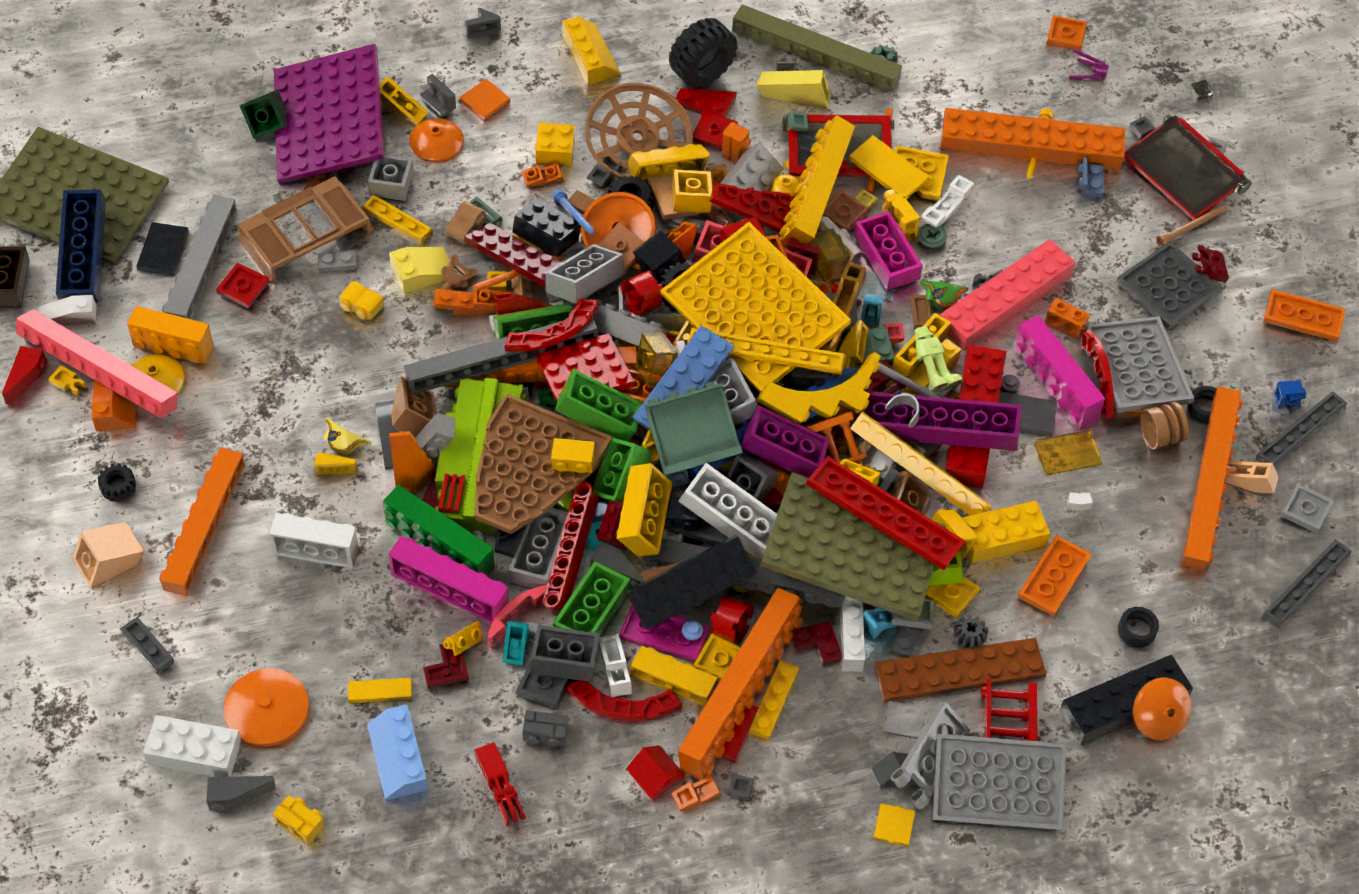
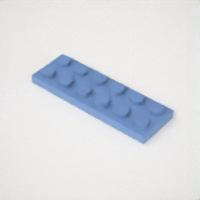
(690, 369)

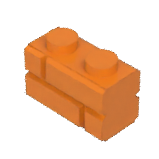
(735, 142)

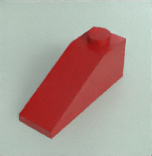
(24, 372)

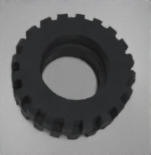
(703, 52)

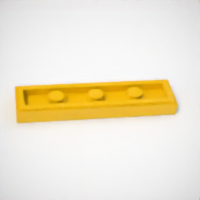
(397, 219)

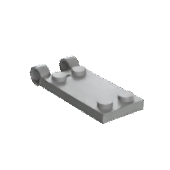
(923, 754)

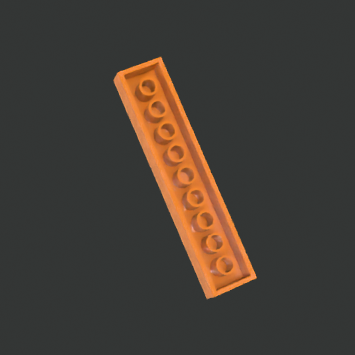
(1032, 138)
(740, 685)

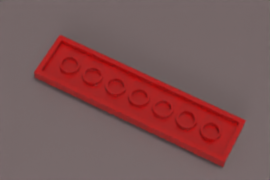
(885, 513)

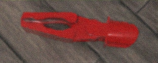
(496, 775)

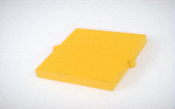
(894, 824)

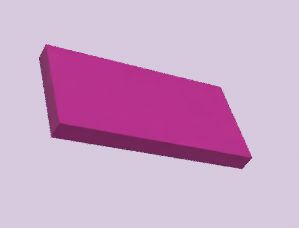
(663, 637)

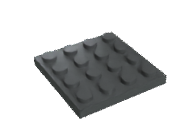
(1169, 285)

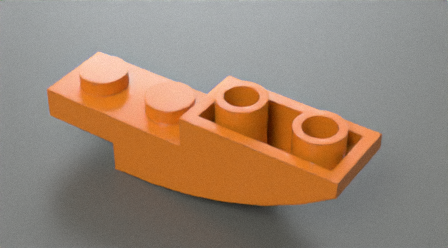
(466, 302)

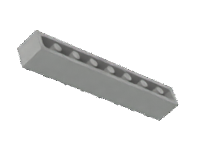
(201, 257)

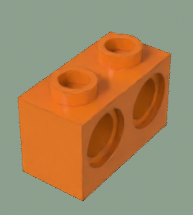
(1067, 318)

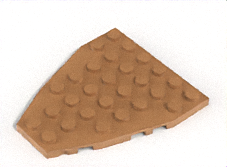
(516, 467)

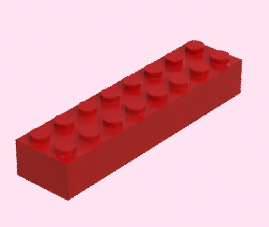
(980, 383)

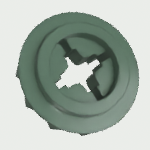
(892, 55)
(926, 230)

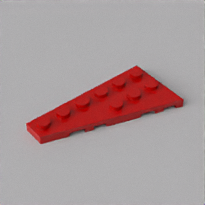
(767, 206)

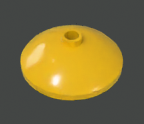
(165, 368)

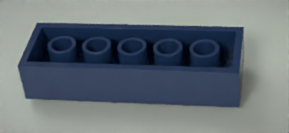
(81, 243)

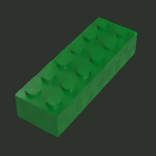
(433, 529)

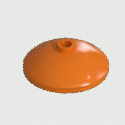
(436, 140)
(1152, 708)

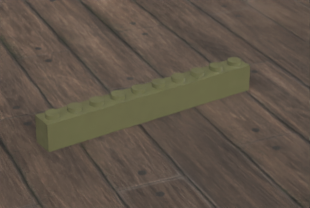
(817, 47)

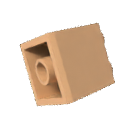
(106, 552)

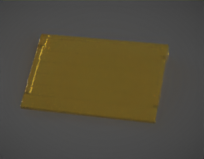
(1068, 452)

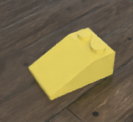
(418, 266)

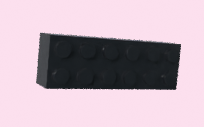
(691, 582)
(1111, 703)

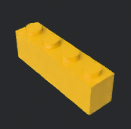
(906, 360)
(674, 675)

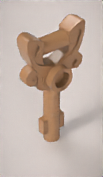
(451, 278)

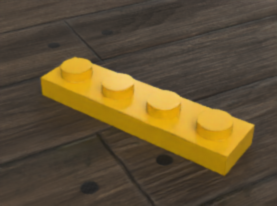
(774, 700)

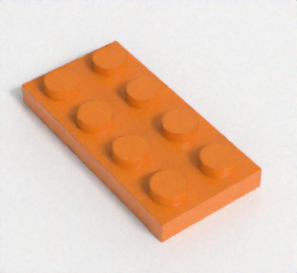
(1304, 315)
(1054, 575)

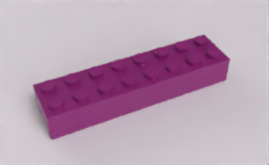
(950, 421)

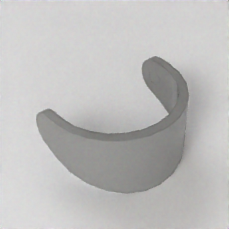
(907, 399)

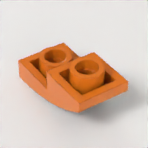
(541, 177)

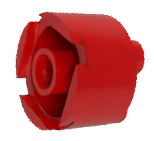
(642, 293)
(731, 619)

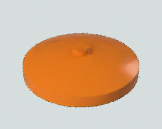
(616, 208)
(266, 707)

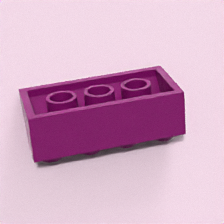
(784, 442)

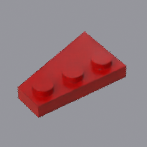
(706, 100)

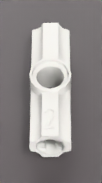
(855, 252)

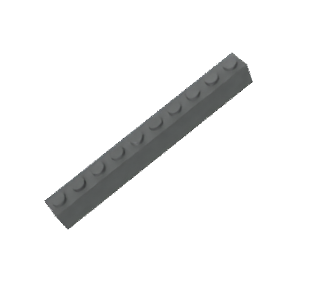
(478, 361)
(764, 580)

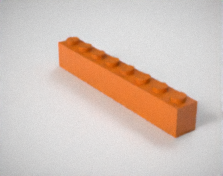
(202, 521)

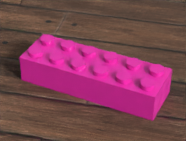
(1059, 372)
(447, 579)

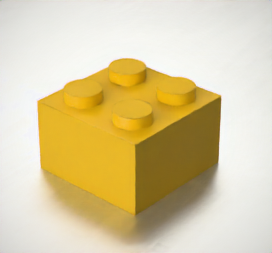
(555, 144)
(691, 191)

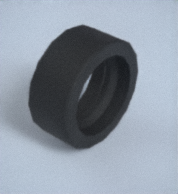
(1195, 411)
(1131, 638)

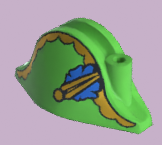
(942, 294)

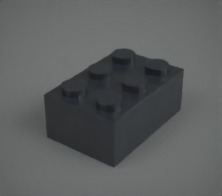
(546, 227)

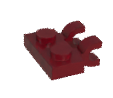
(1212, 262)

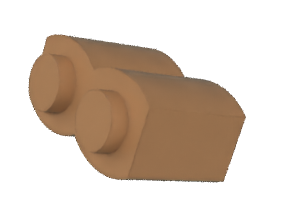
(465, 221)

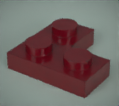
(822, 638)
(450, 671)

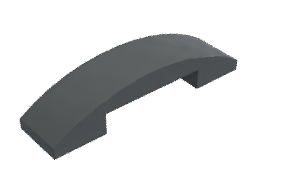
(384, 419)

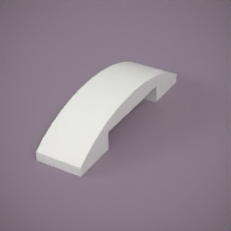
(948, 202)

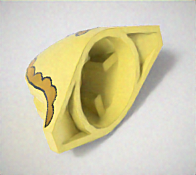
(343, 440)

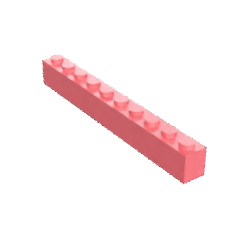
(97, 363)

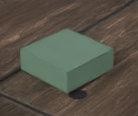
(797, 121)

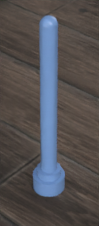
(560, 198)

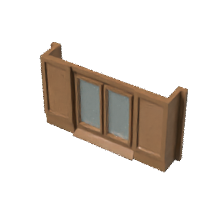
(300, 225)

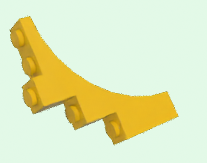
(796, 404)

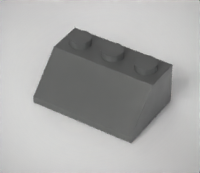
(564, 653)

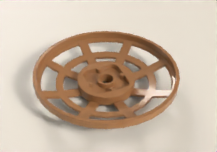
(635, 124)

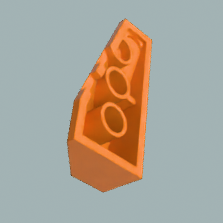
(111, 409)
(410, 463)

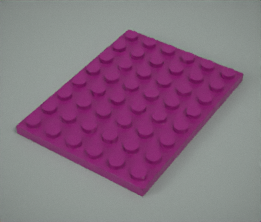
(329, 114)

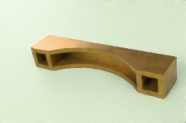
(845, 298)

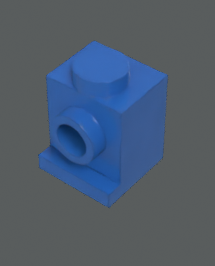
(1289, 393)

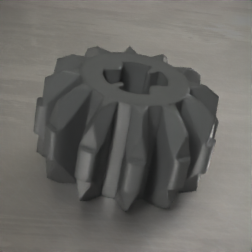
(970, 632)

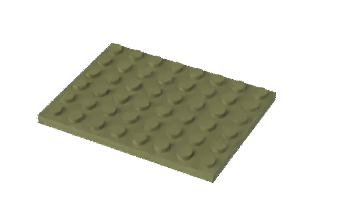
(52, 163)
(843, 553)

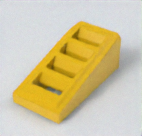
(331, 464)

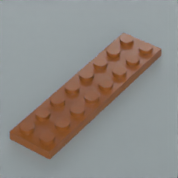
(959, 669)

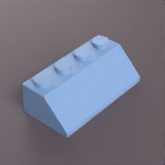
(397, 753)

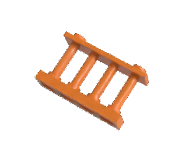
(825, 427)

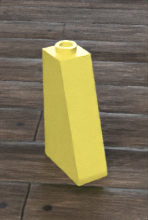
(795, 87)

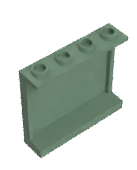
(692, 428)

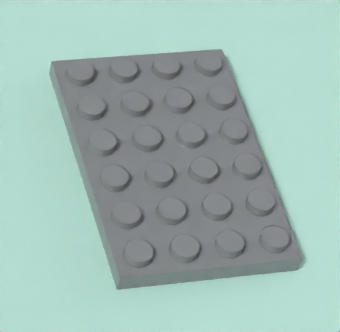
(1142, 364)
(999, 782)

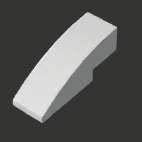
(615, 665)

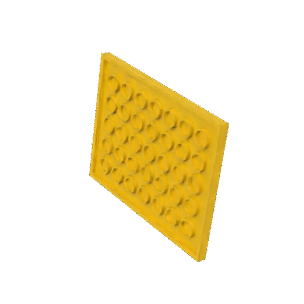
(757, 294)

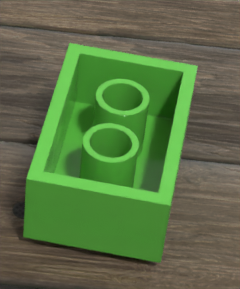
(615, 468)

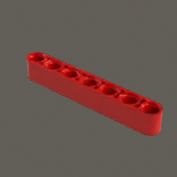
(571, 548)

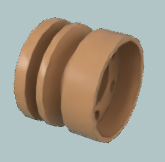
(1164, 425)

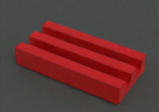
(454, 479)

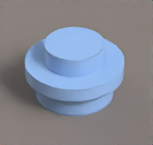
(692, 630)

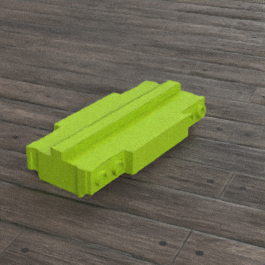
(472, 412)

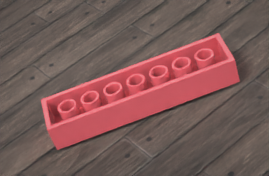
(1008, 294)

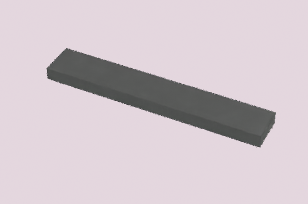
(1302, 429)
(1306, 583)

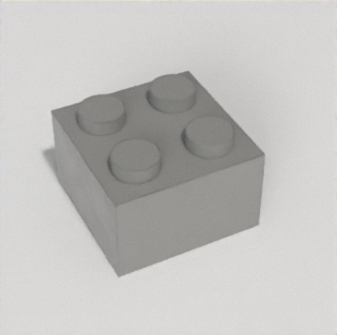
(391, 177)

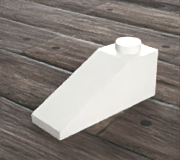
(71, 310)

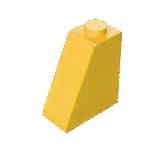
(958, 526)

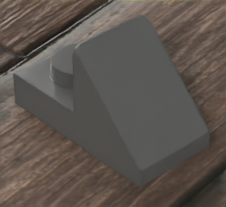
(485, 23)

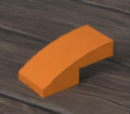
(696, 794)

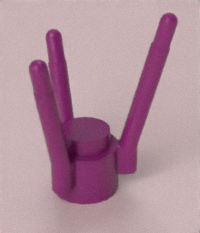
(1100, 68)

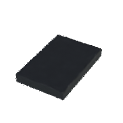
(162, 248)

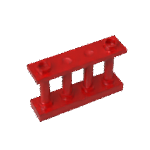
(1028, 714)

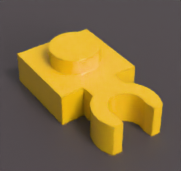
(65, 379)

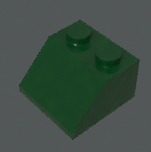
(264, 114)

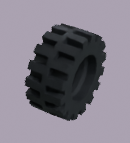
(112, 473)

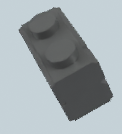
(545, 728)

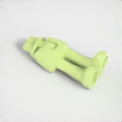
(929, 349)

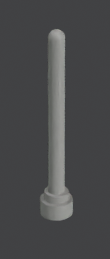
(907, 382)

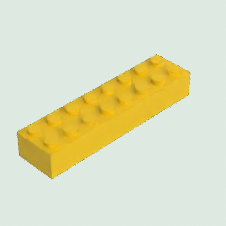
(817, 181)

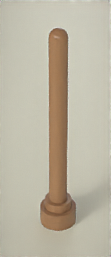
(1164, 238)

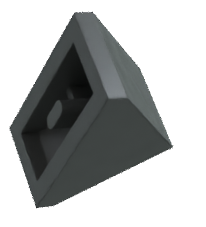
(885, 768)

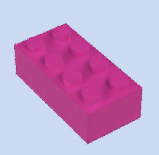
(888, 250)

